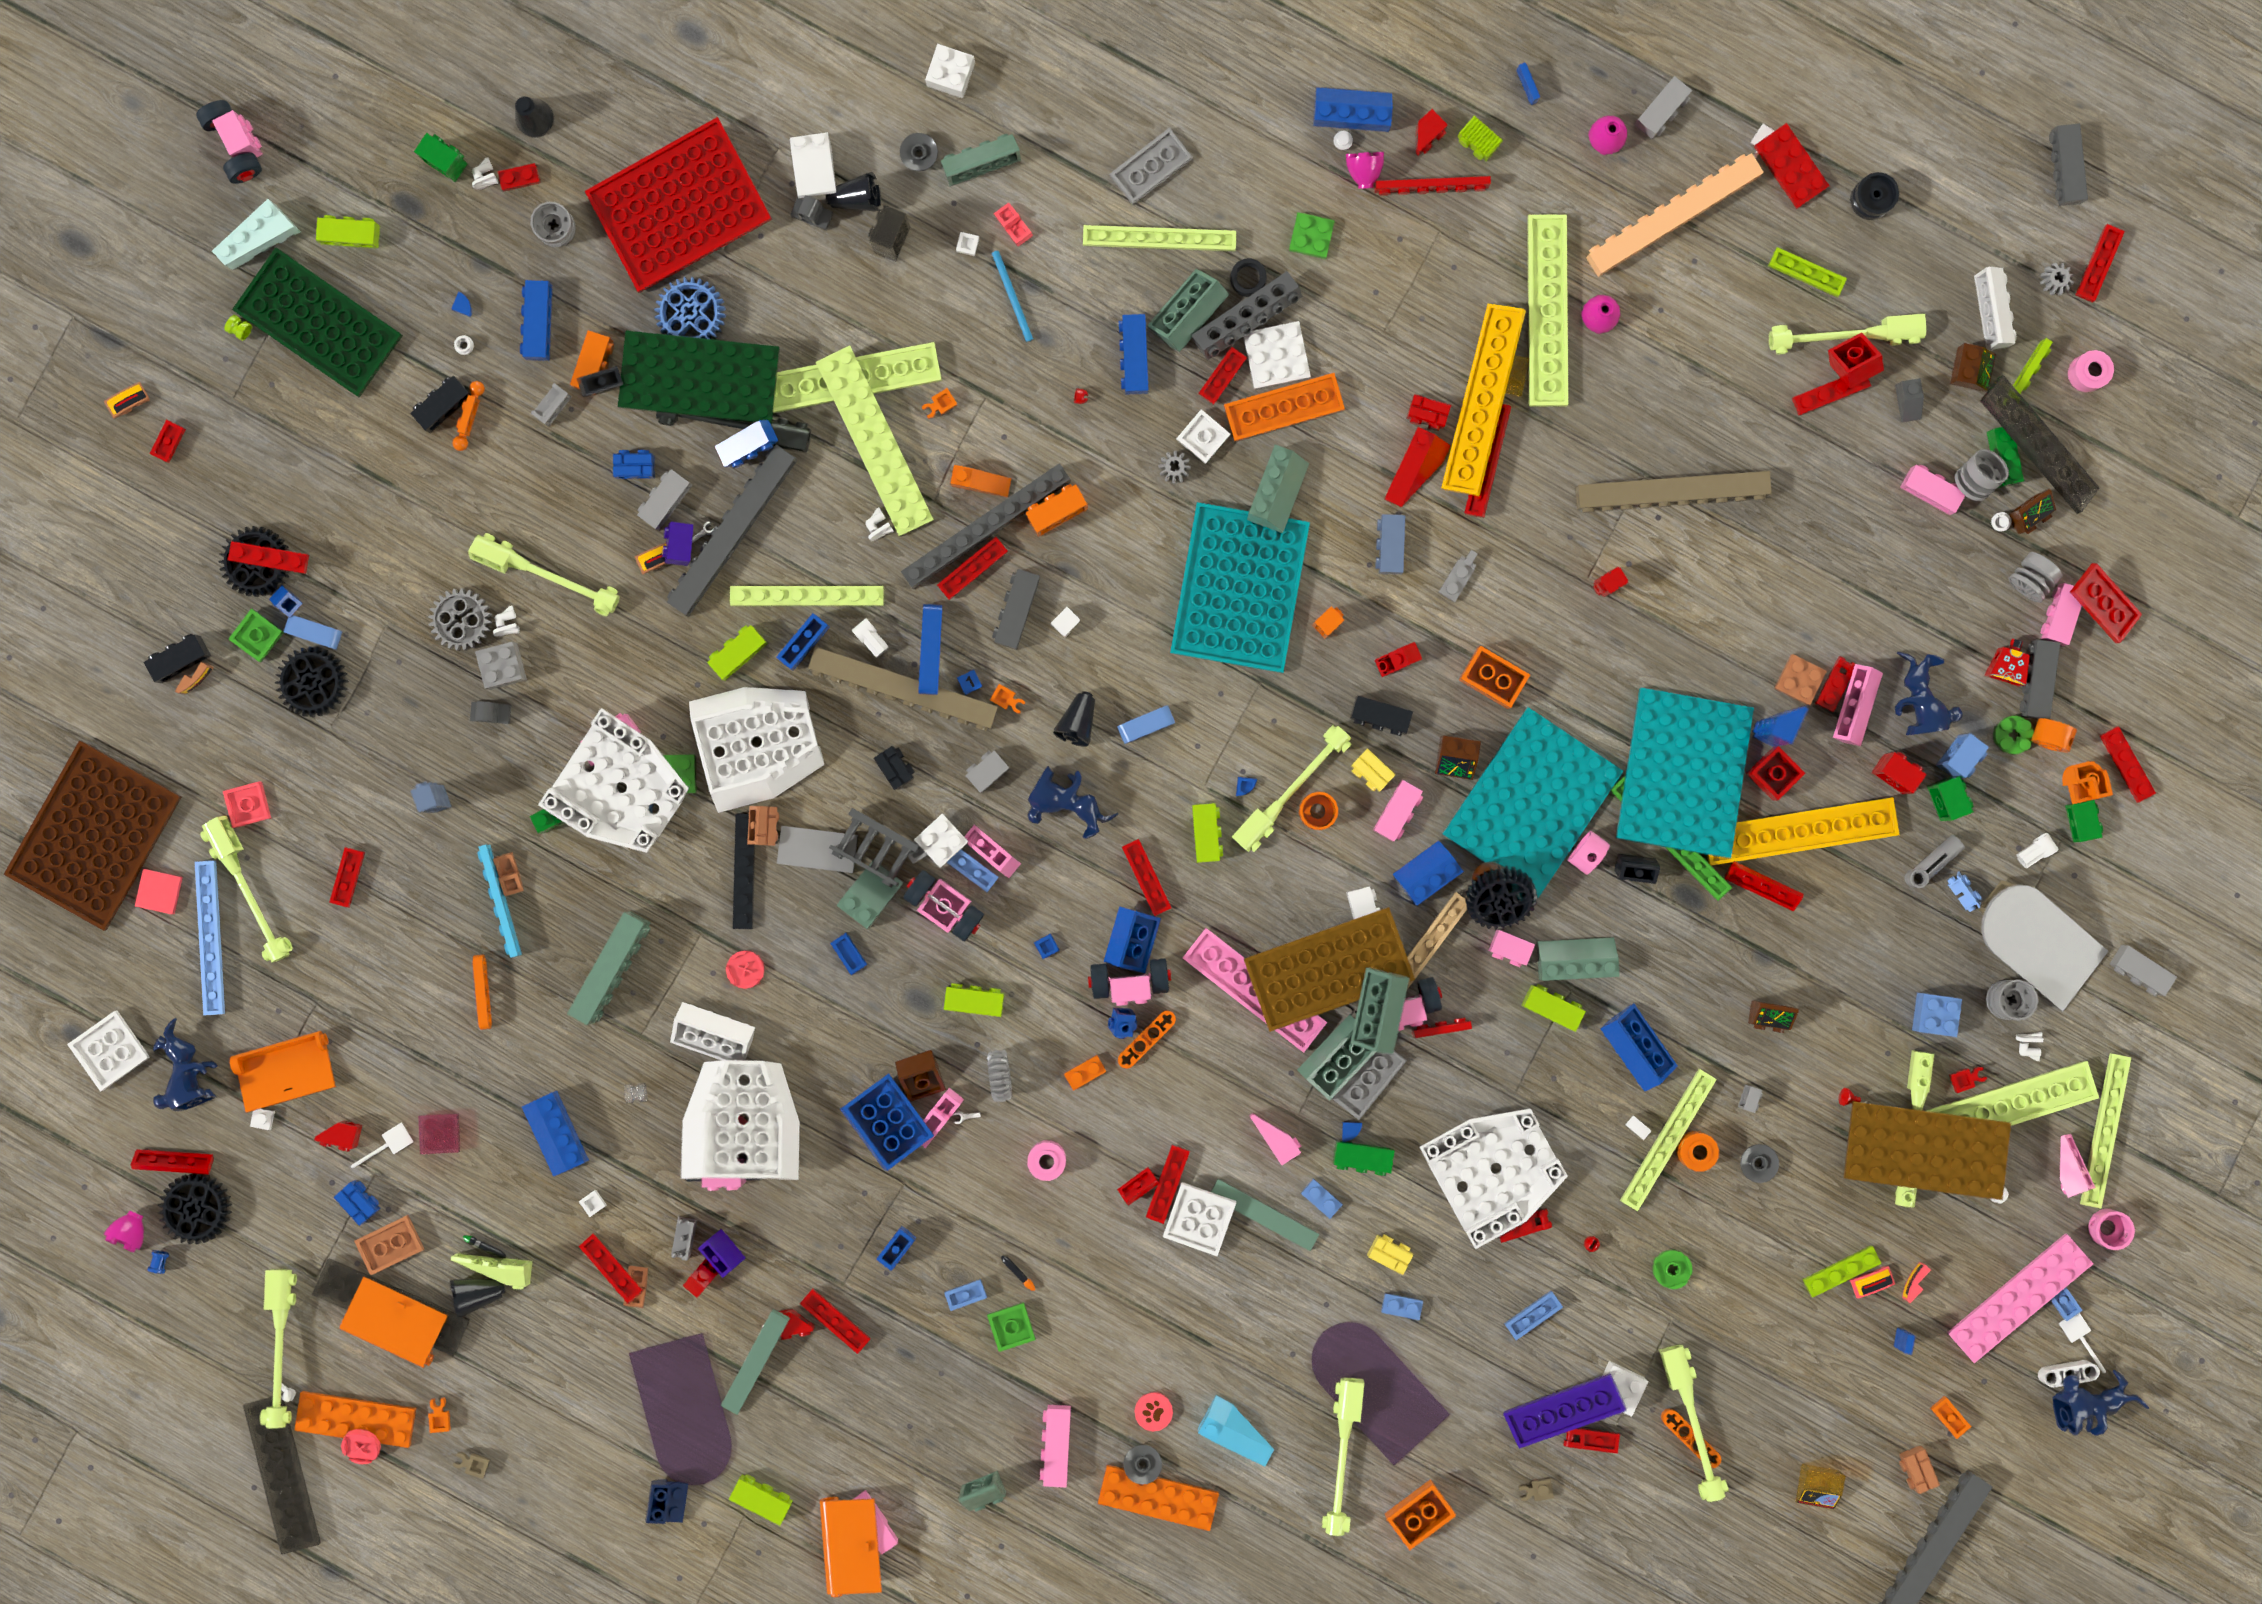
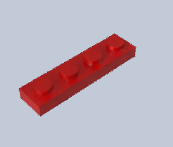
(2100, 263)
(1826, 394)
(268, 557)
(972, 568)
(2127, 764)
(1146, 877)
(1763, 886)
(172, 1161)
(1167, 1184)
(611, 1268)
(835, 1321)

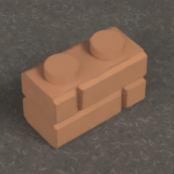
(762, 825)
(1919, 1470)

